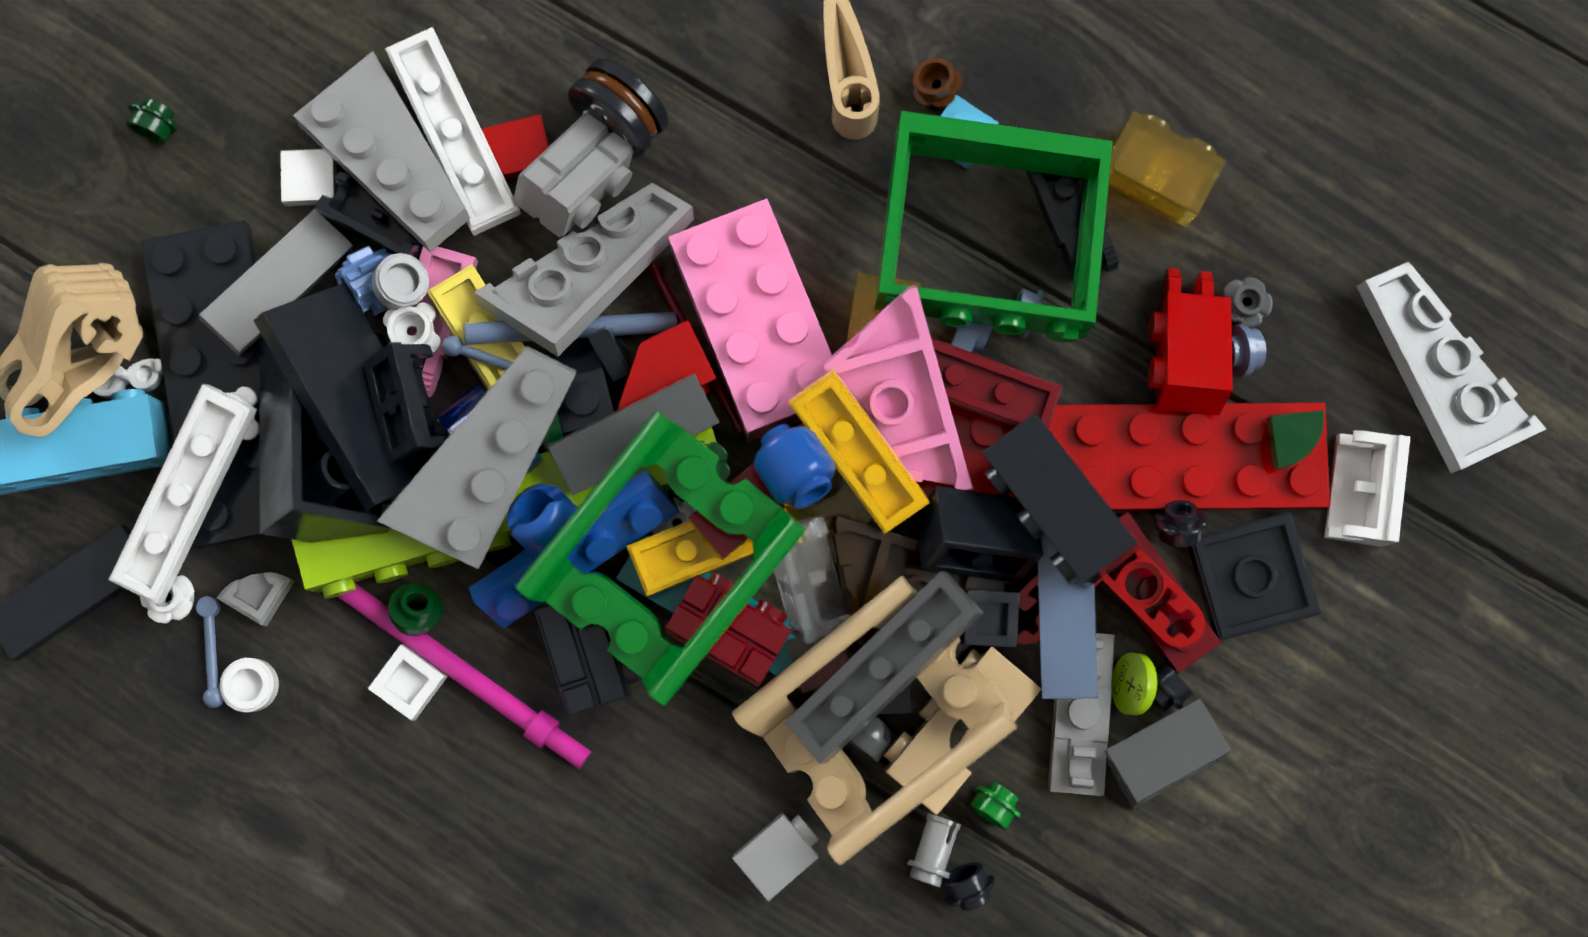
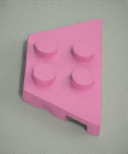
(901, 389)

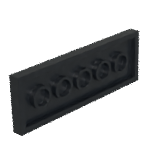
(183, 279)

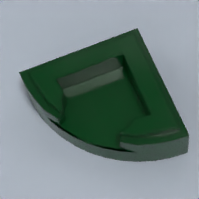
(1293, 436)

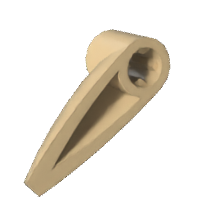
(849, 72)

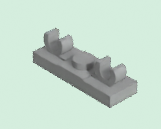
(1082, 733)

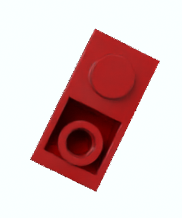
(665, 360)

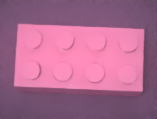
(752, 313)

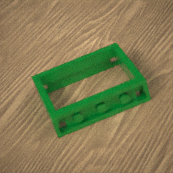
(1011, 149)

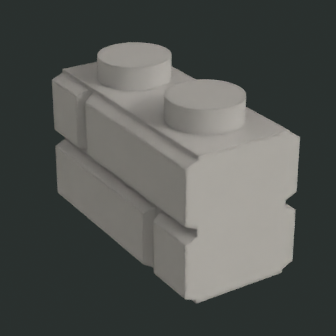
(574, 175)

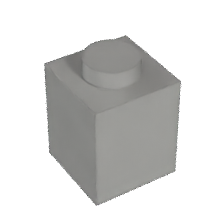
(777, 854)

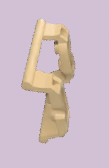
(837, 785)

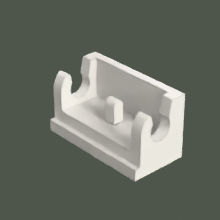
(1367, 488)

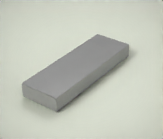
(276, 279)

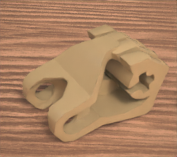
(59, 298)

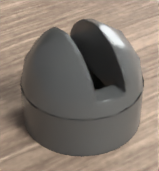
(873, 740)

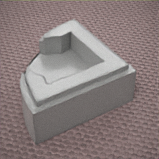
(257, 595)

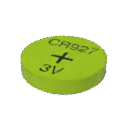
(1134, 684)

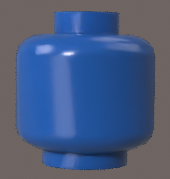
(794, 466)

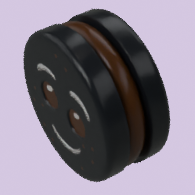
(620, 103)

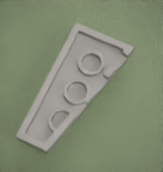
(577, 281)

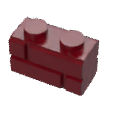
(750, 640)

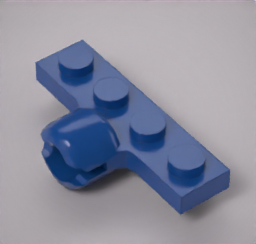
(540, 514)

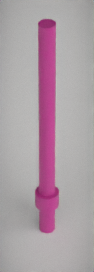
(539, 727)

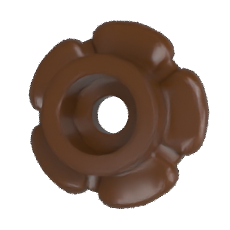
(933, 72)

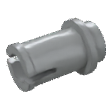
(934, 850)

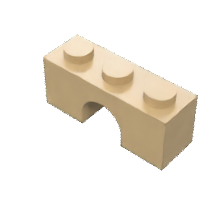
(931, 741)

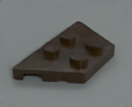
(874, 560)

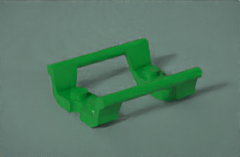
(631, 626)

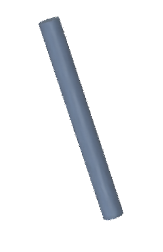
(621, 326)

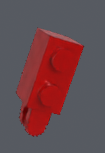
(1191, 347)

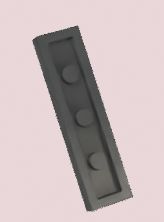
(883, 667)

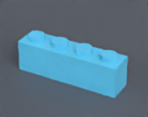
(89, 443)

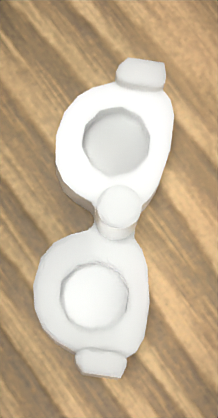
(142, 375)

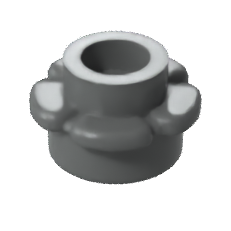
(1260, 301)

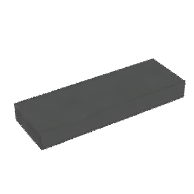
(592, 450)

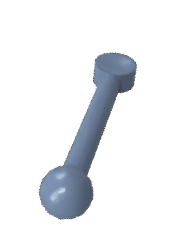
(454, 346)
(208, 608)

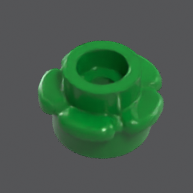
(995, 805)

